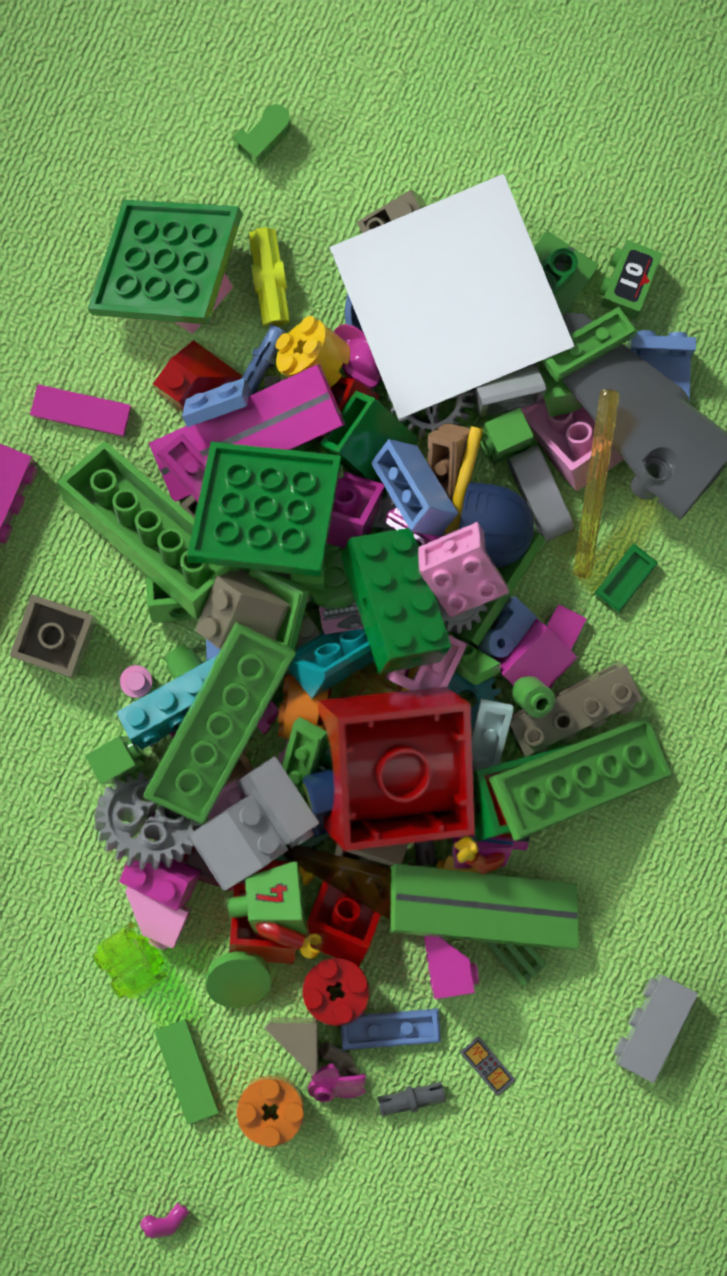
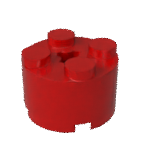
(330, 974)

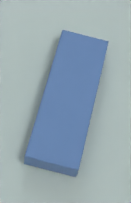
(392, 1029)

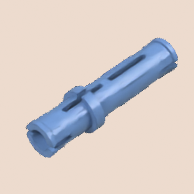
(263, 358)

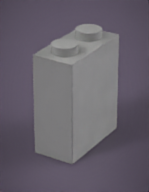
(280, 802)

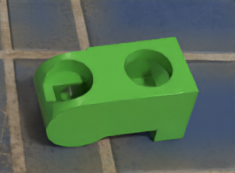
(265, 135)

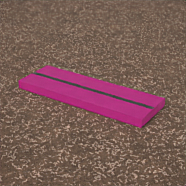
(274, 418)

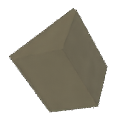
(298, 1037)

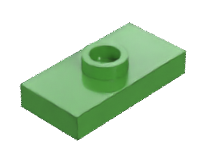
(476, 665)

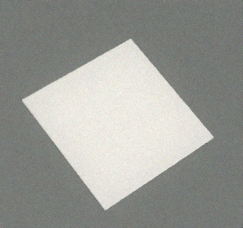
(451, 296)

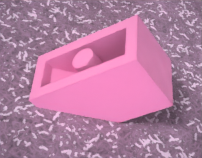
(157, 920)

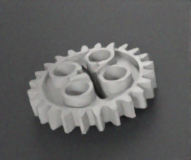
(125, 804)

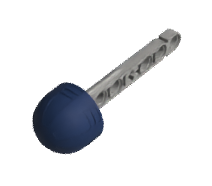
(498, 510)

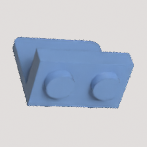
(667, 354)
(216, 402)

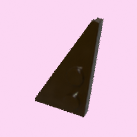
(358, 879)

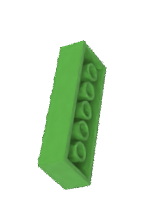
(140, 524)

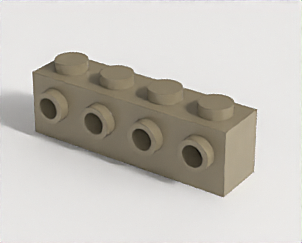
(575, 708)

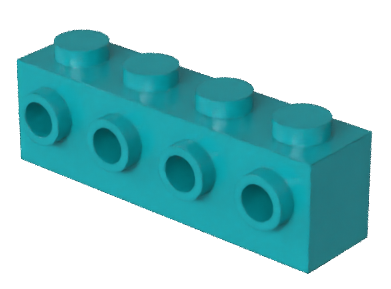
(163, 709)

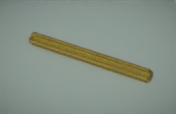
(596, 483)

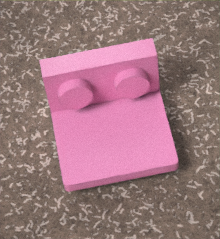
(461, 570)

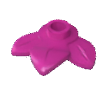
(328, 1084)

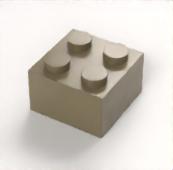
(53, 637)

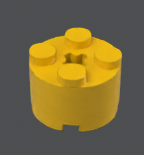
(312, 345)

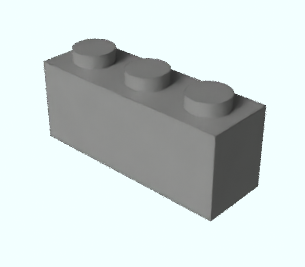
(654, 1027)

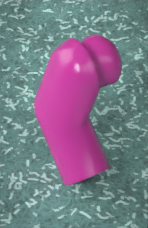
(165, 1226)

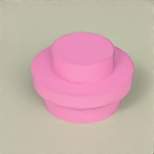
(136, 681)

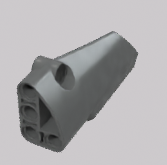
(656, 428)

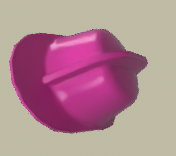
(361, 363)

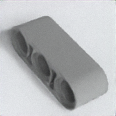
(540, 493)

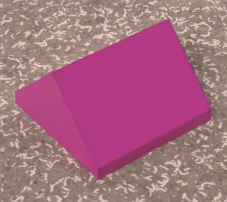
(537, 655)

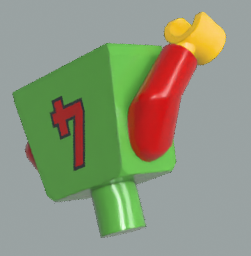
(277, 905)

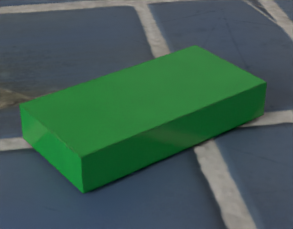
(625, 578)

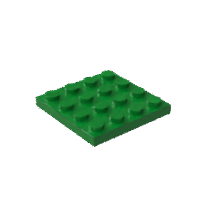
(165, 261)
(265, 509)

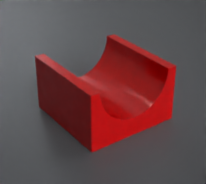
(399, 767)

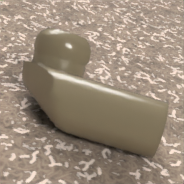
(339, 1058)

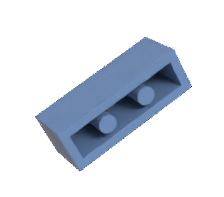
(414, 488)

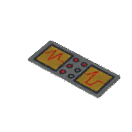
(487, 1066)

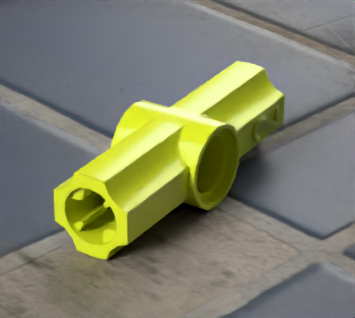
(269, 277)

